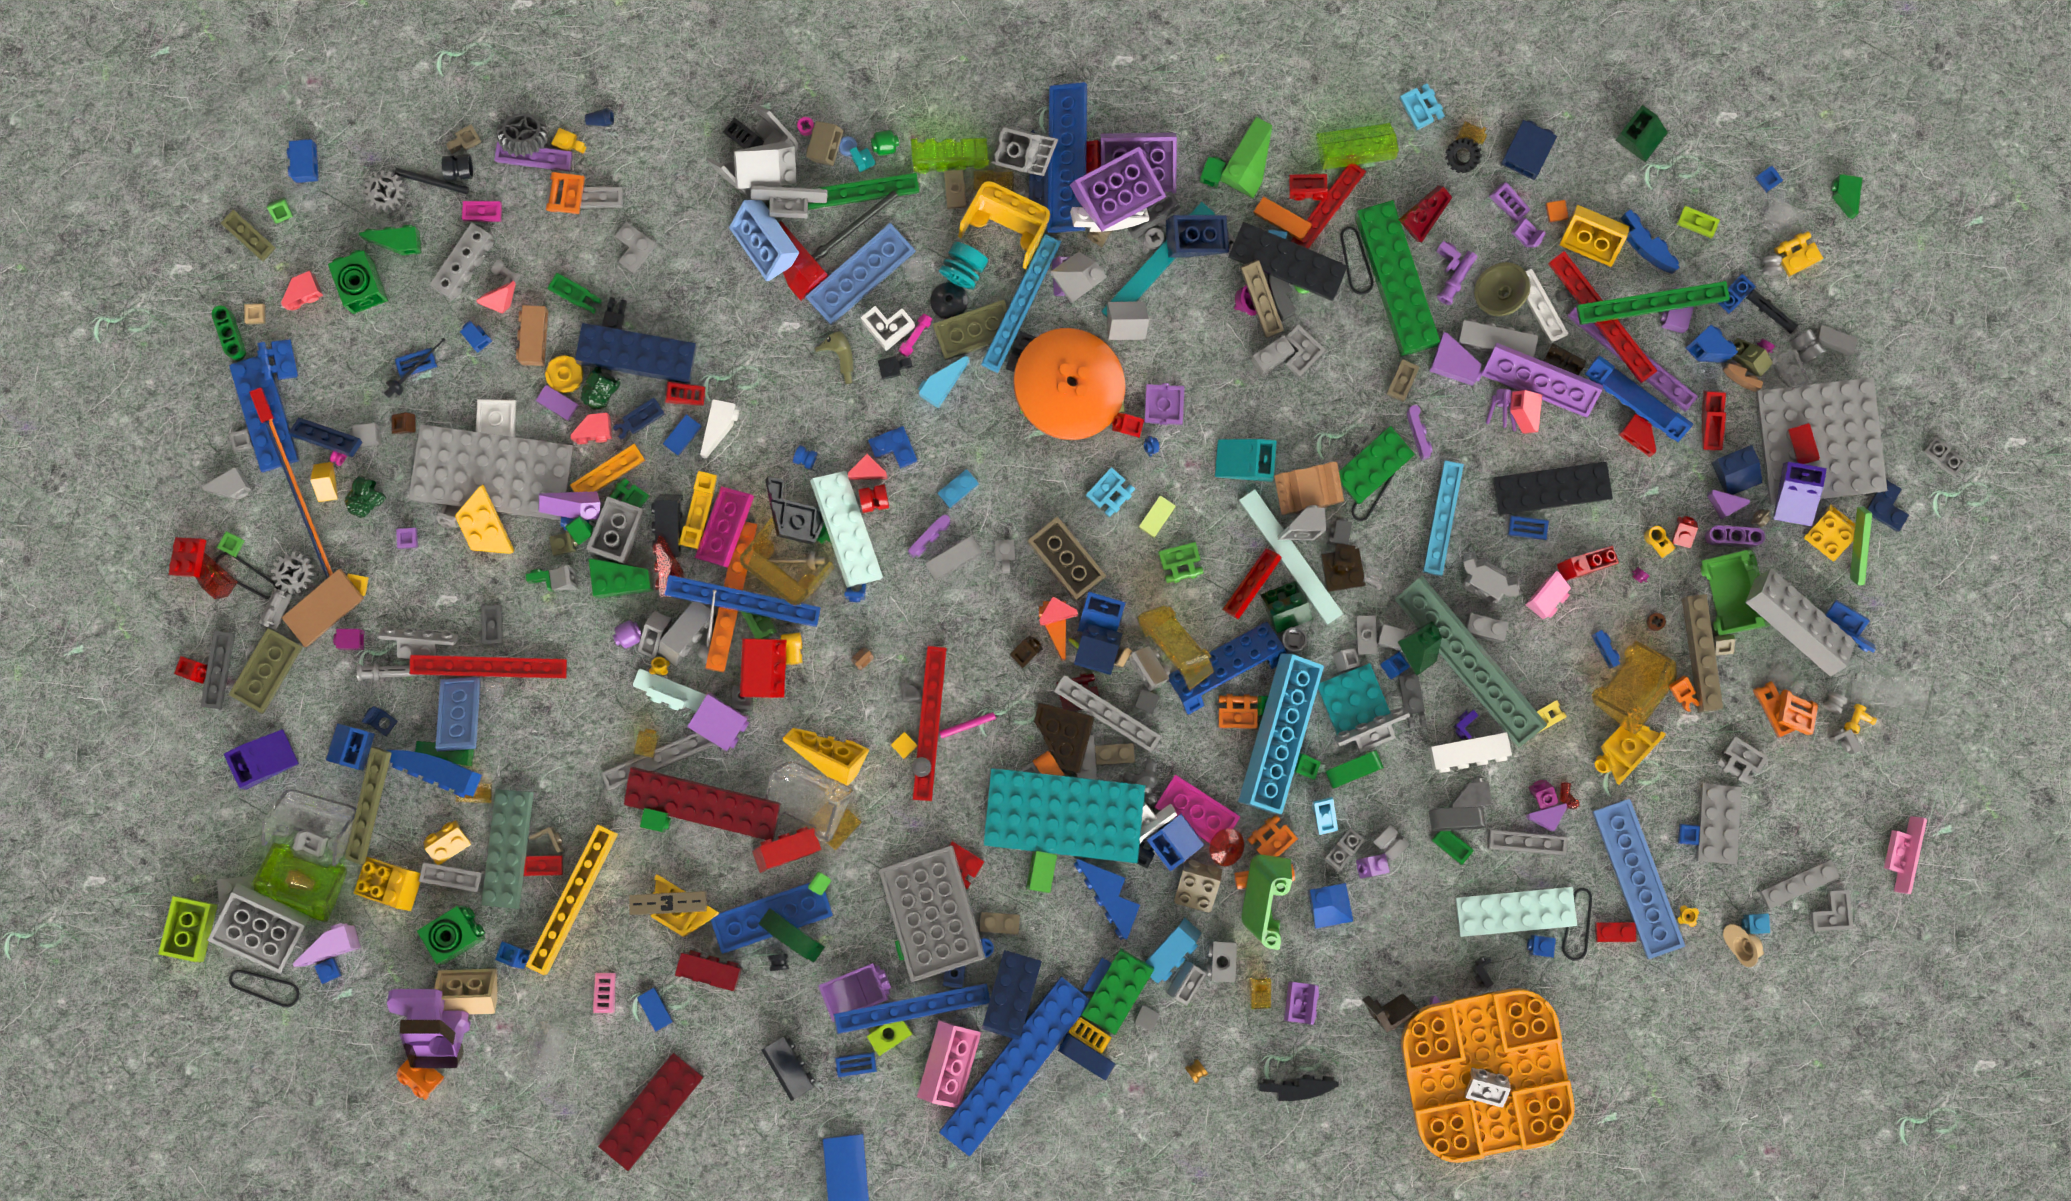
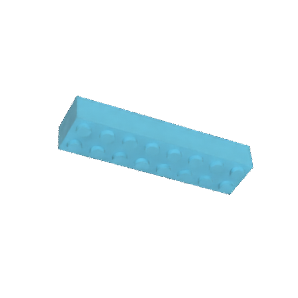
(1281, 733)

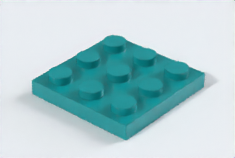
(1353, 698)

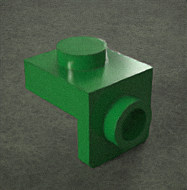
(538, 576)

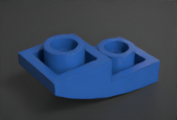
(1737, 292)

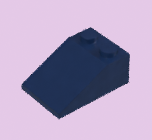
(1196, 235)

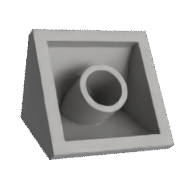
(1127, 320)

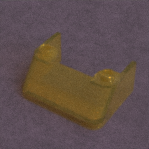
(756, 561)
(1176, 644)

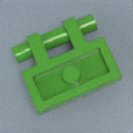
(1180, 556)

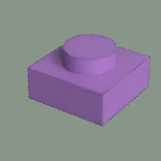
(407, 538)

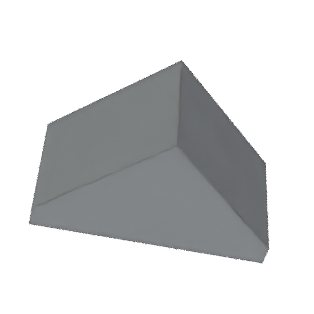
(564, 578)

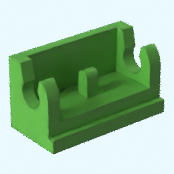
(759, 625)
(1041, 871)

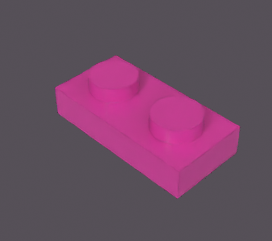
(482, 211)

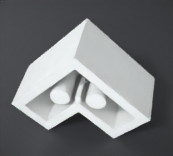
(887, 331)

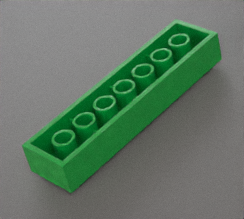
(1397, 278)

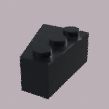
(667, 521)

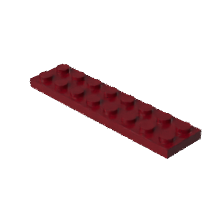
(702, 803)

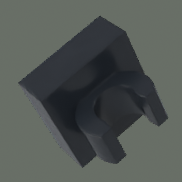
(1145, 856)

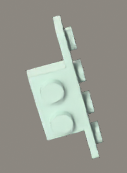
(668, 691)

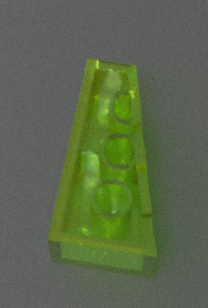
(949, 154)

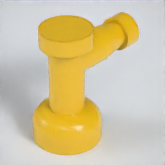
(1858, 714)

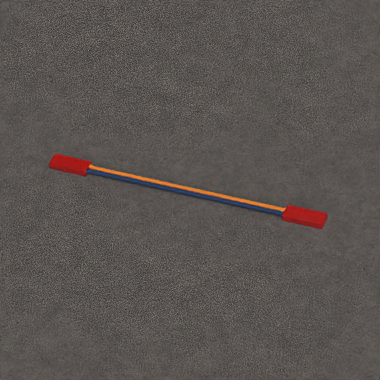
(265, 415)

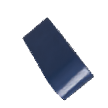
(1086, 1057)

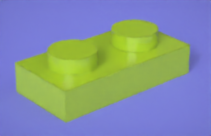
(1698, 222)

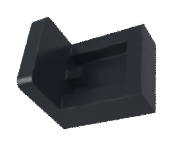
(1481, 976)

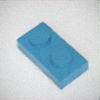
(958, 488)

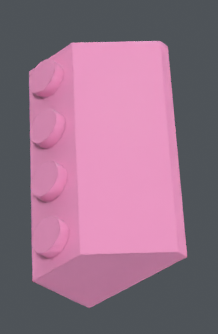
(949, 1064)

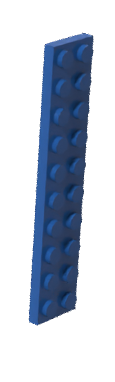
(1014, 1066)

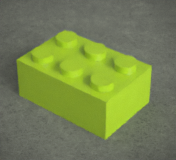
(187, 929)

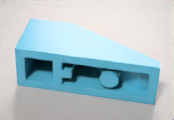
(941, 383)

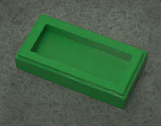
(1452, 846)

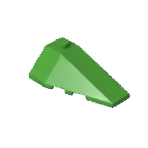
(1248, 162)

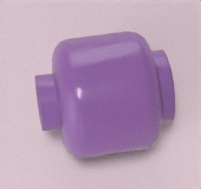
(627, 634)

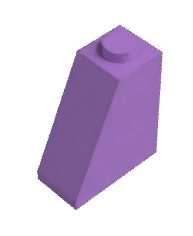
(1455, 362)

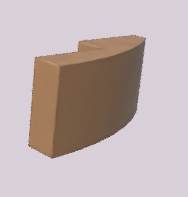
(1737, 374)

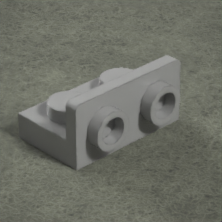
(1488, 1087)

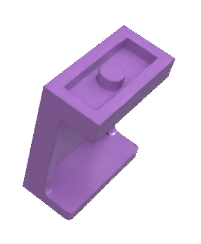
(718, 722)

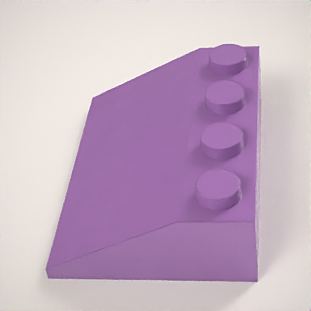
(1158, 149)
(1118, 189)

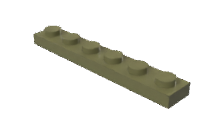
(368, 805)

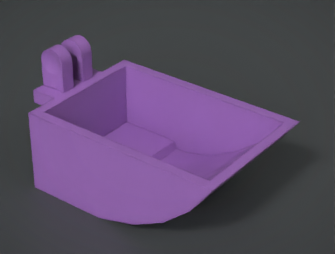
(856, 990)

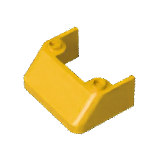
(1010, 211)

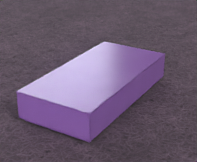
(557, 403)

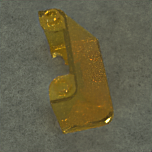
(1637, 687)

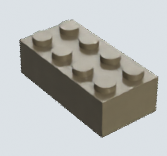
(1066, 559)

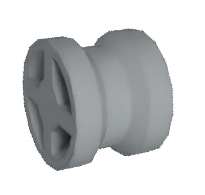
(1153, 243)
(1772, 265)
(1835, 702)

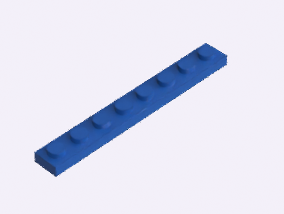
(742, 601)
(911, 1008)

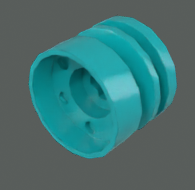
(964, 263)

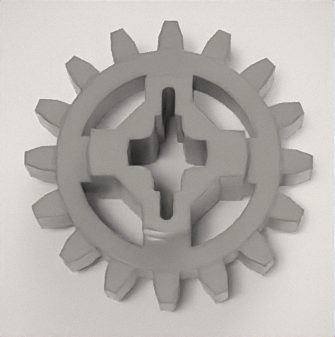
(390, 188)
(301, 570)

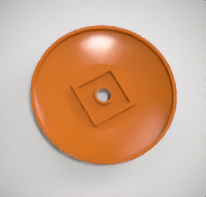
(1055, 405)

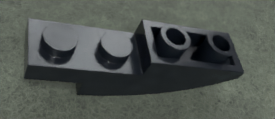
(1305, 1089)

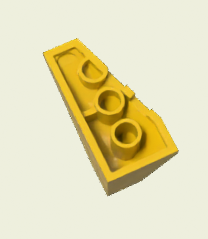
(832, 757)

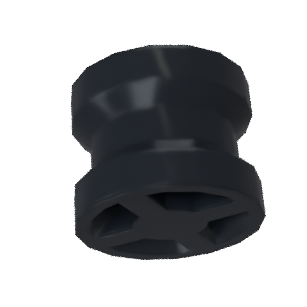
(778, 962)

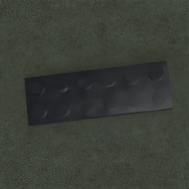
(1288, 261)
(1552, 488)

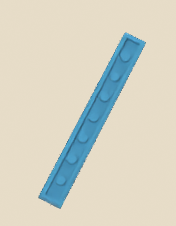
(1021, 303)

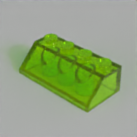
(1357, 146)

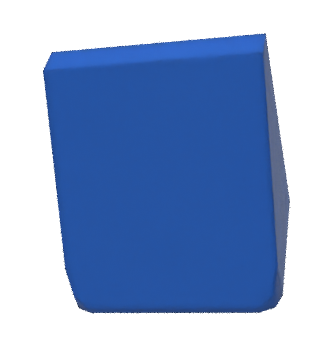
(1394, 665)

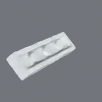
(1544, 310)

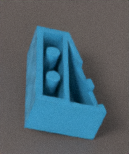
(1172, 950)

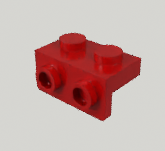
(1308, 186)

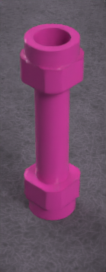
(906, 348)

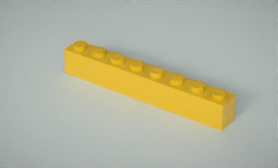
(571, 900)

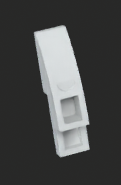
(1082, 219)

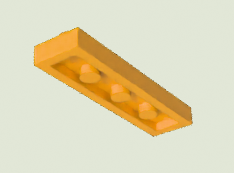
(609, 470)

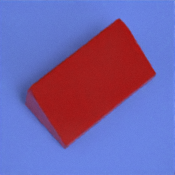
(1804, 444)

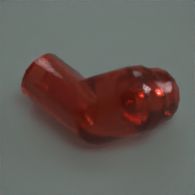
(1566, 797)

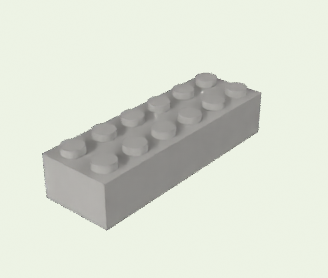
(1800, 622)

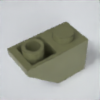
(1752, 357)

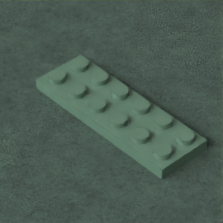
(507, 849)

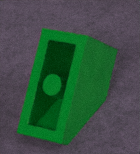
(1847, 193)

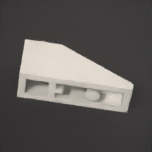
(719, 423)

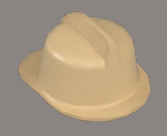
(1745, 946)

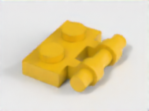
(1800, 259)

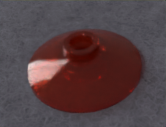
(1220, 847)

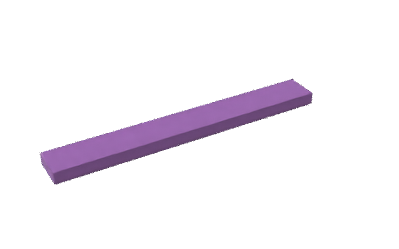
(1661, 380)

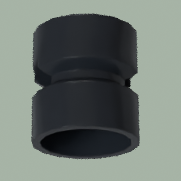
(457, 167)

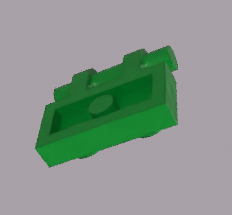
(633, 496)

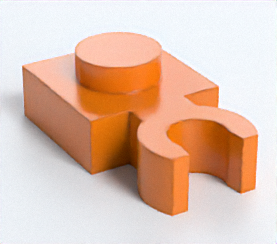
(1683, 692)

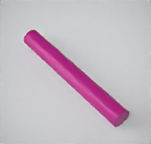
(967, 725)

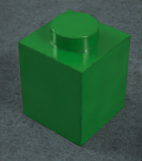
(1212, 171)
(655, 820)

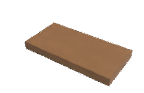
(322, 608)

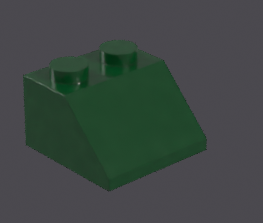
(1422, 647)

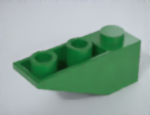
(399, 240)

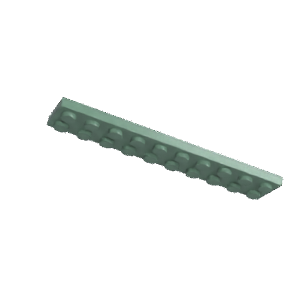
(1472, 663)

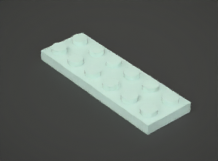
(846, 529)
(1516, 911)

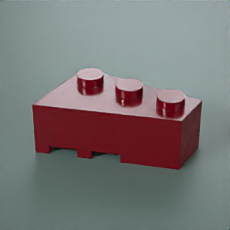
(708, 970)

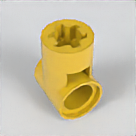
(1666, 548)
(793, 647)

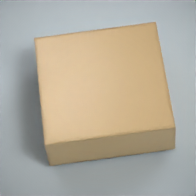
(254, 313)
(1122, 656)

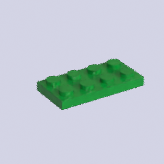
(1374, 464)
(1117, 991)

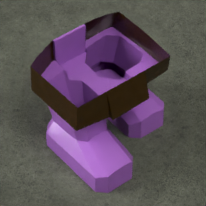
(429, 1034)

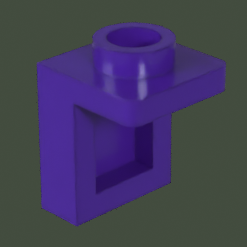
(1465, 719)

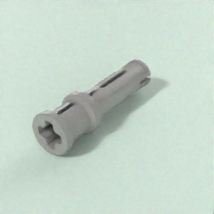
(377, 672)

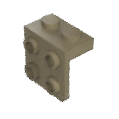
(1198, 885)

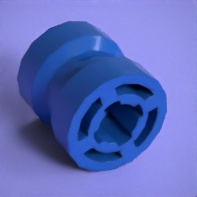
(806, 458)

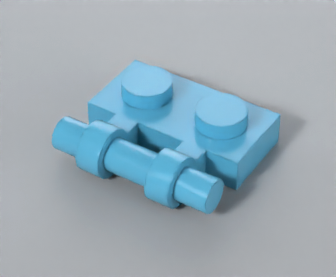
(1417, 109)
(1106, 487)

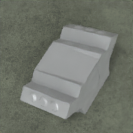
(1023, 150)
(1488, 580)

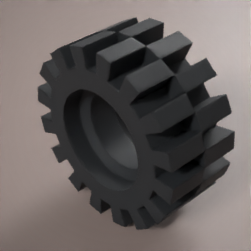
(1474, 151)

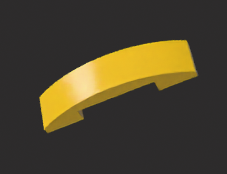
(699, 510)

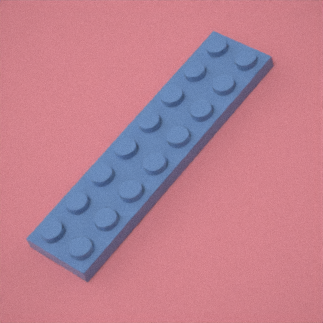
(1638, 879)

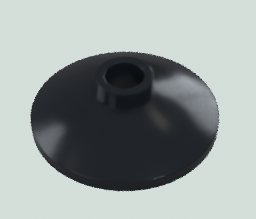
(948, 309)

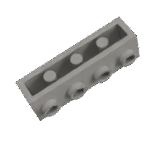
(462, 262)

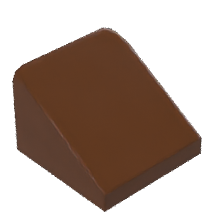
(403, 423)

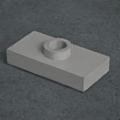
(1366, 635)

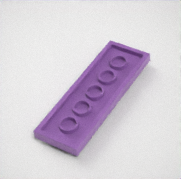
(1537, 376)

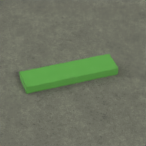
(1860, 545)

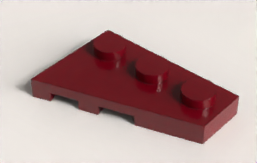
(1425, 213)

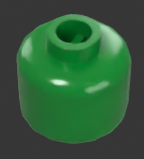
(884, 142)

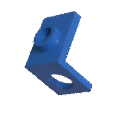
(855, 596)

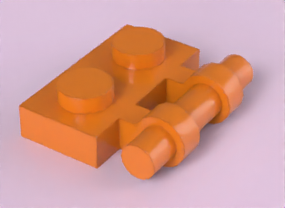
(1238, 718)
(1277, 842)

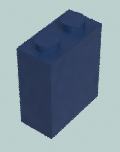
(1529, 149)

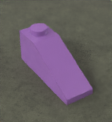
(571, 504)

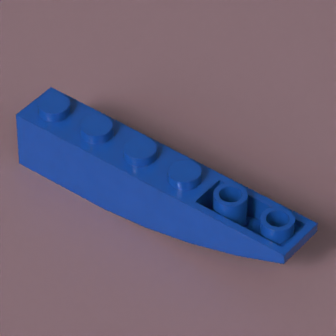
(435, 769)

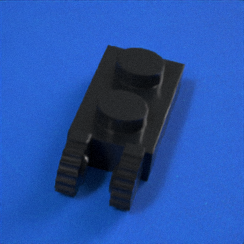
(612, 319)

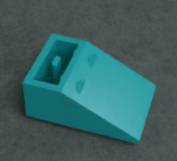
(1246, 459)

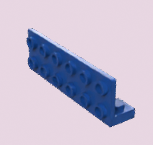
(1638, 399)
(1229, 662)

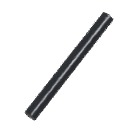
(432, 181)

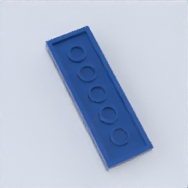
(248, 377)
(740, 925)

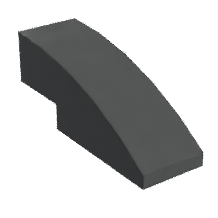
(1280, 291)

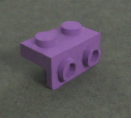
(1301, 1003)

